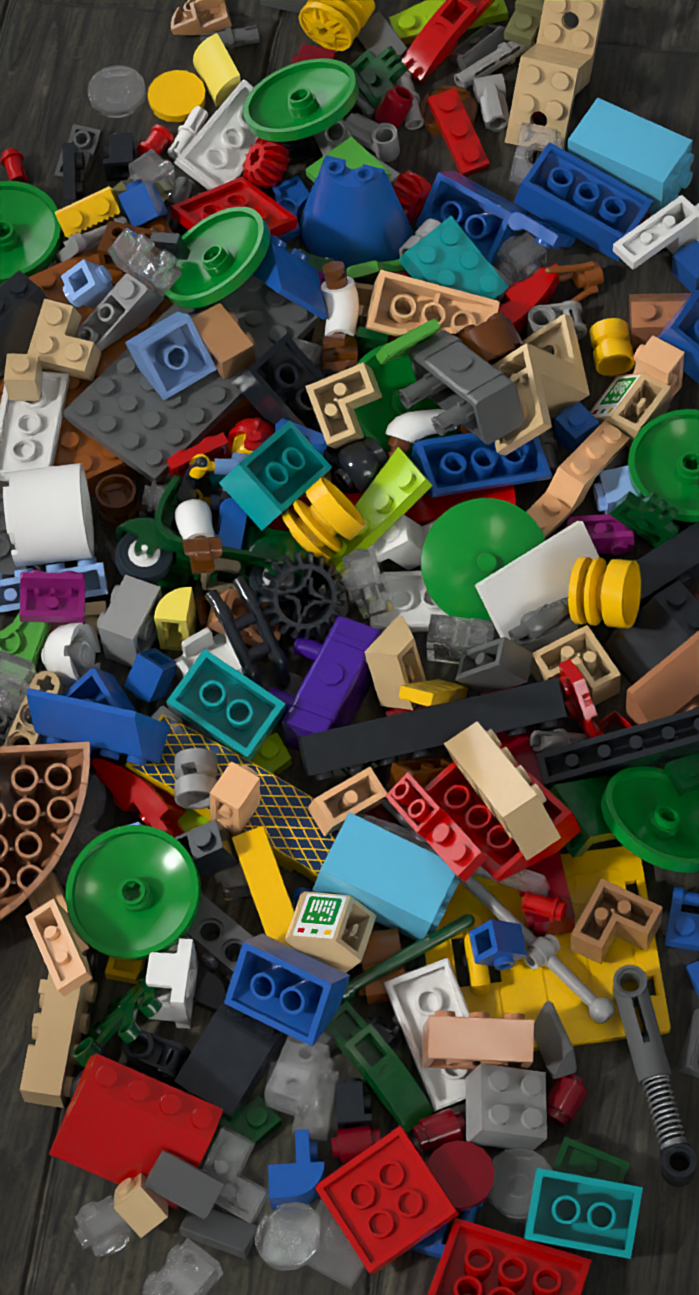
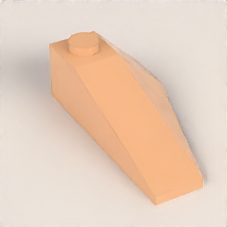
(406, 303)

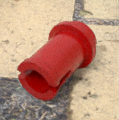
(12, 161)
(544, 906)

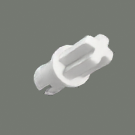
(188, 131)

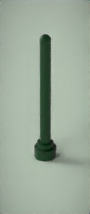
(406, 955)

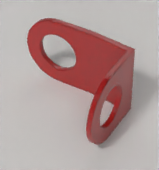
(614, 717)

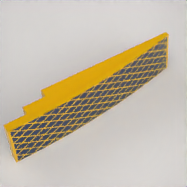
(282, 807)

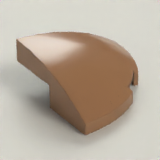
(200, 17)

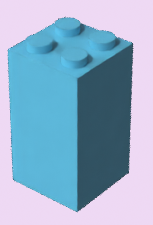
(634, 152)
(389, 877)

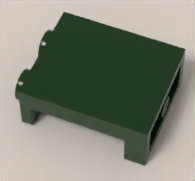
(584, 801)

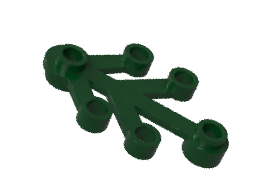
(122, 1012)

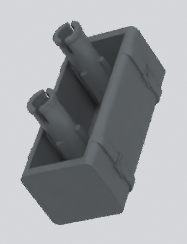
(464, 388)

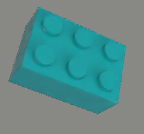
(452, 261)
(275, 475)
(226, 705)
(583, 1213)

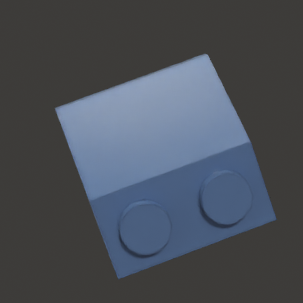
(171, 354)

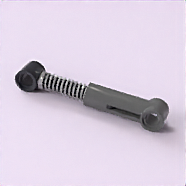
(653, 1072)

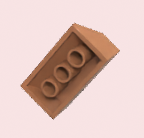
(651, 313)
(668, 687)

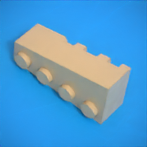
(504, 788)
(57, 1033)

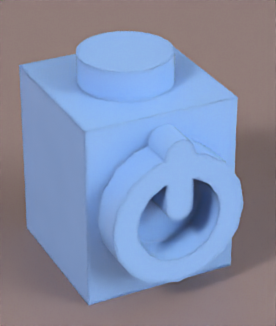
(87, 284)
(611, 488)

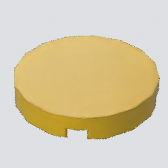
(175, 95)

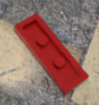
(458, 132)

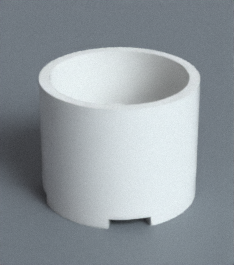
(49, 515)

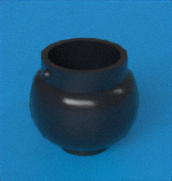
(359, 464)

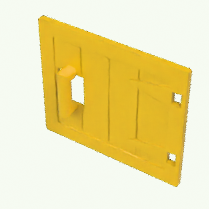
(528, 989)

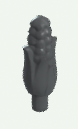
(539, 621)

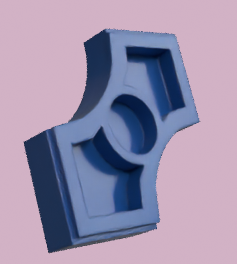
(292, 196)

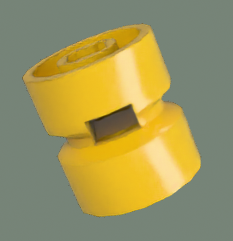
(612, 347)

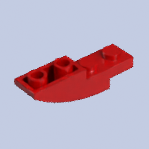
(441, 35)
(525, 295)
(140, 796)
(437, 826)

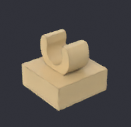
(92, 613)

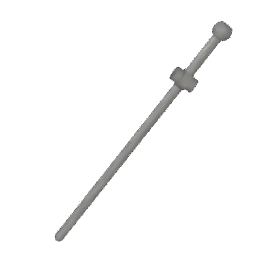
(540, 950)

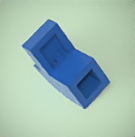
(297, 1180)

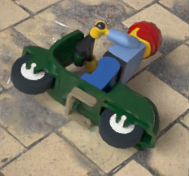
(152, 548)

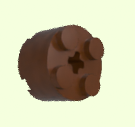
(492, 338)

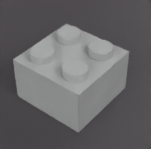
(129, 620)
(506, 1107)

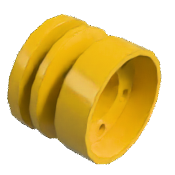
(335, 22)
(318, 524)
(604, 592)

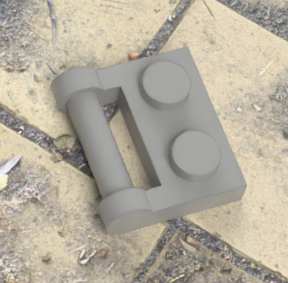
(81, 243)

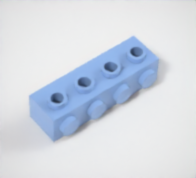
(94, 573)

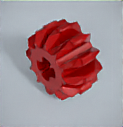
(266, 163)
(412, 193)

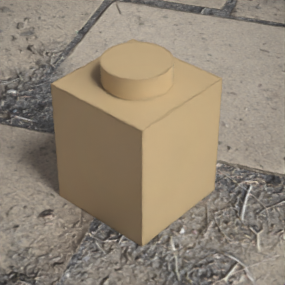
(23, 377)
(139, 1205)

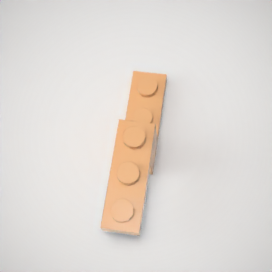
(576, 477)
(57, 937)

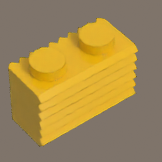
(89, 212)

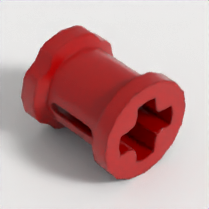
(157, 140)

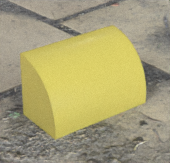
(216, 69)
(175, 618)

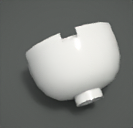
(71, 651)

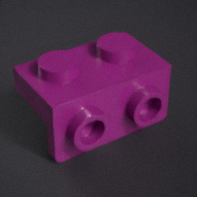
(607, 533)
(52, 597)

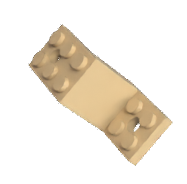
(556, 66)
(544, 380)

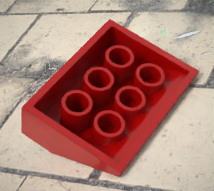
(471, 812)
(127, 1119)
(498, 1263)

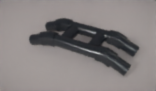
(255, 616)

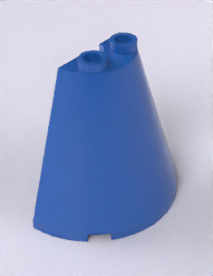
(353, 215)

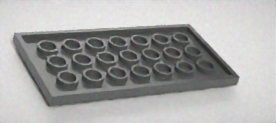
(145, 430)

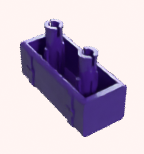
(334, 682)

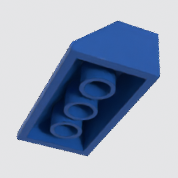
(581, 200)
(468, 464)
(105, 727)

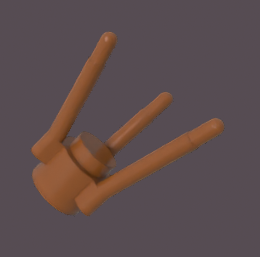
(584, 275)

